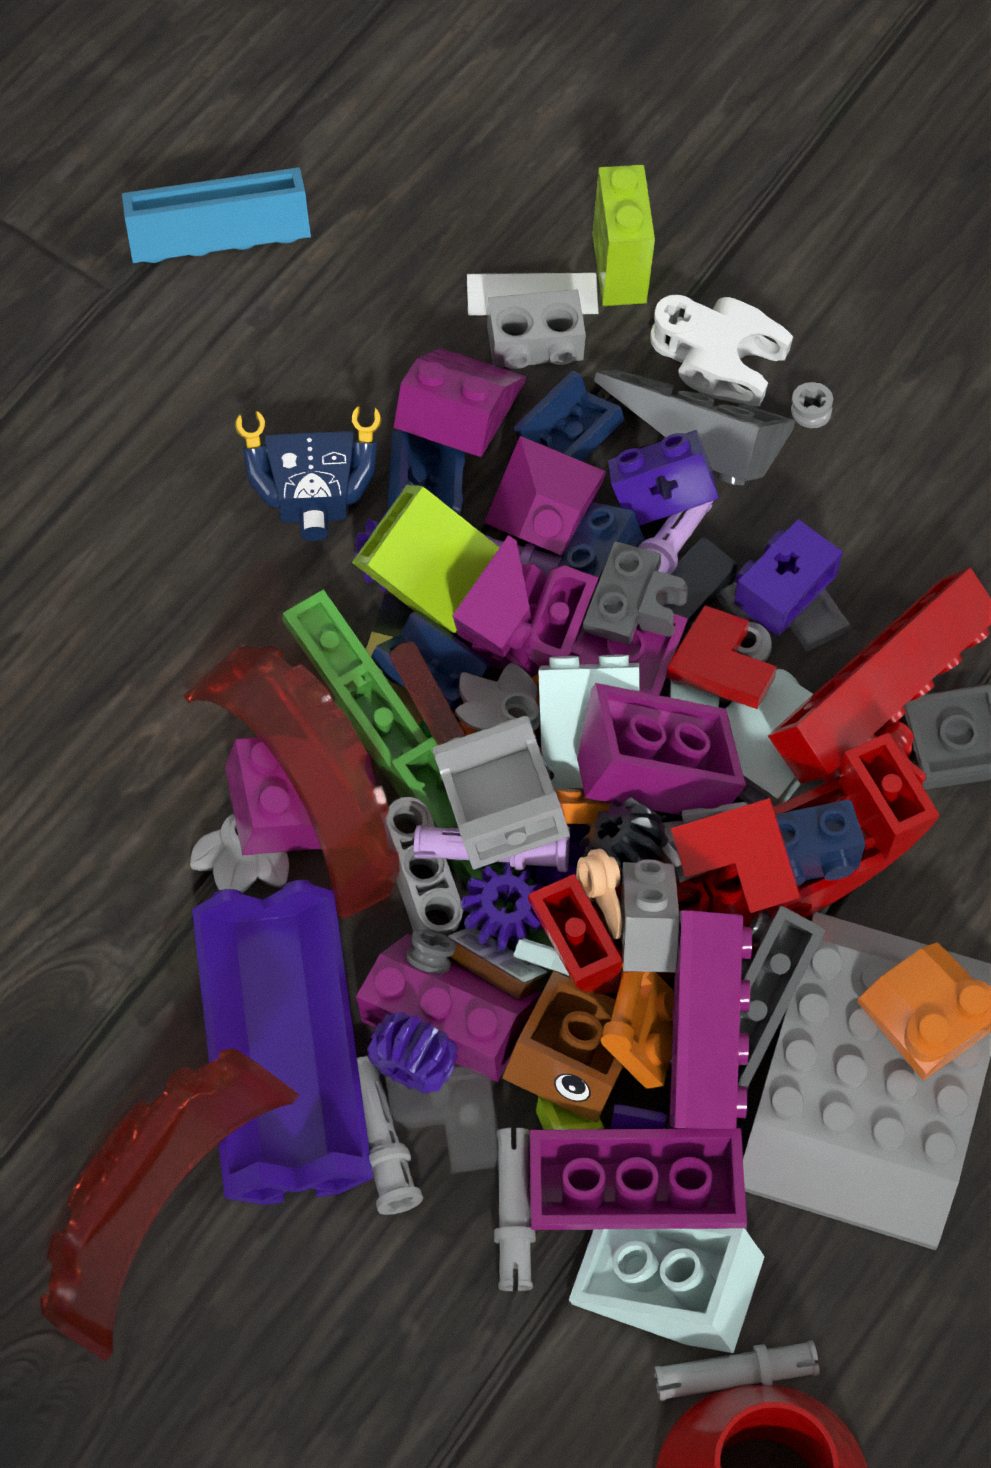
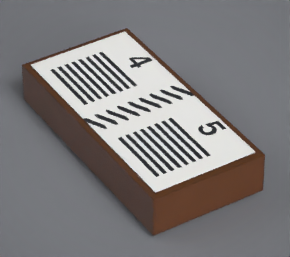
(496, 966)

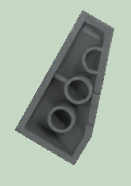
(736, 439)

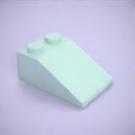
(672, 1282)

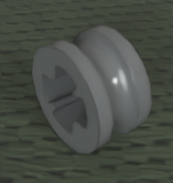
(430, 951)

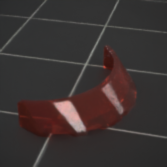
(322, 761)
(135, 1178)

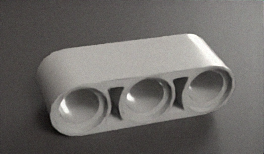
(421, 894)

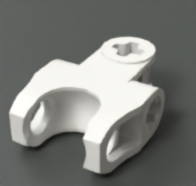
(714, 342)

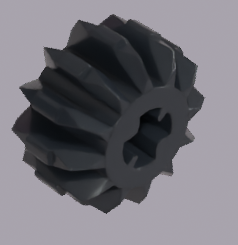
(626, 833)

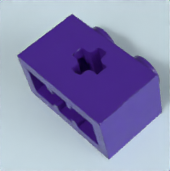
(663, 477)
(786, 577)

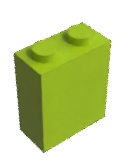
(623, 235)
(426, 555)

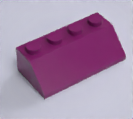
(708, 1021)
(636, 1179)

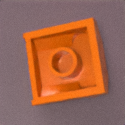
(929, 1009)

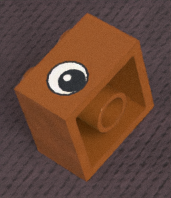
(563, 1050)

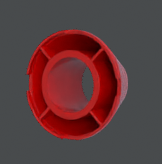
(760, 1413)

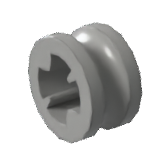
(812, 416)

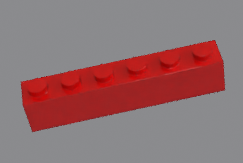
(885, 677)

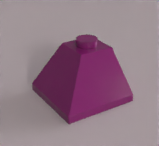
(544, 495)
(497, 605)

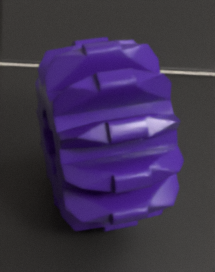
(498, 923)
(412, 1052)

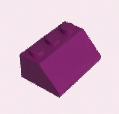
(657, 751)
(466, 1007)

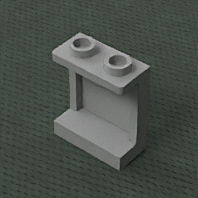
(500, 792)

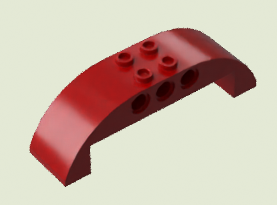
(891, 816)

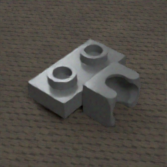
(633, 594)

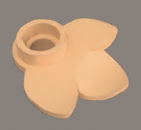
(598, 878)

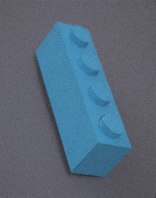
(216, 215)

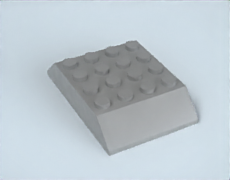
(844, 1113)

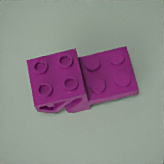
(557, 618)

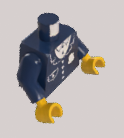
(311, 474)

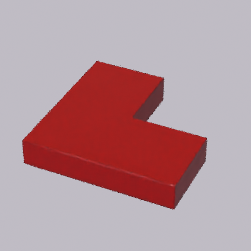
(710, 660)
(749, 840)

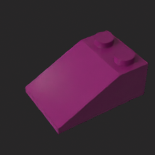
(456, 400)
(265, 802)

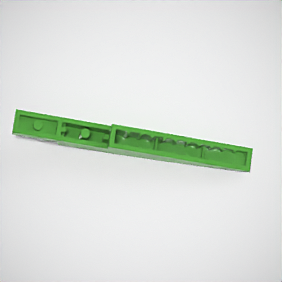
(381, 721)

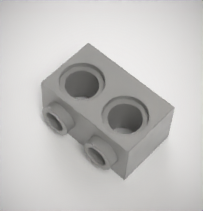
(534, 320)
(649, 916)

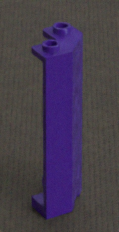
(282, 999)

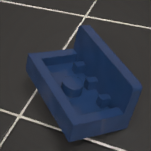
(570, 419)
(427, 465)
(596, 536)
(441, 651)
(823, 841)

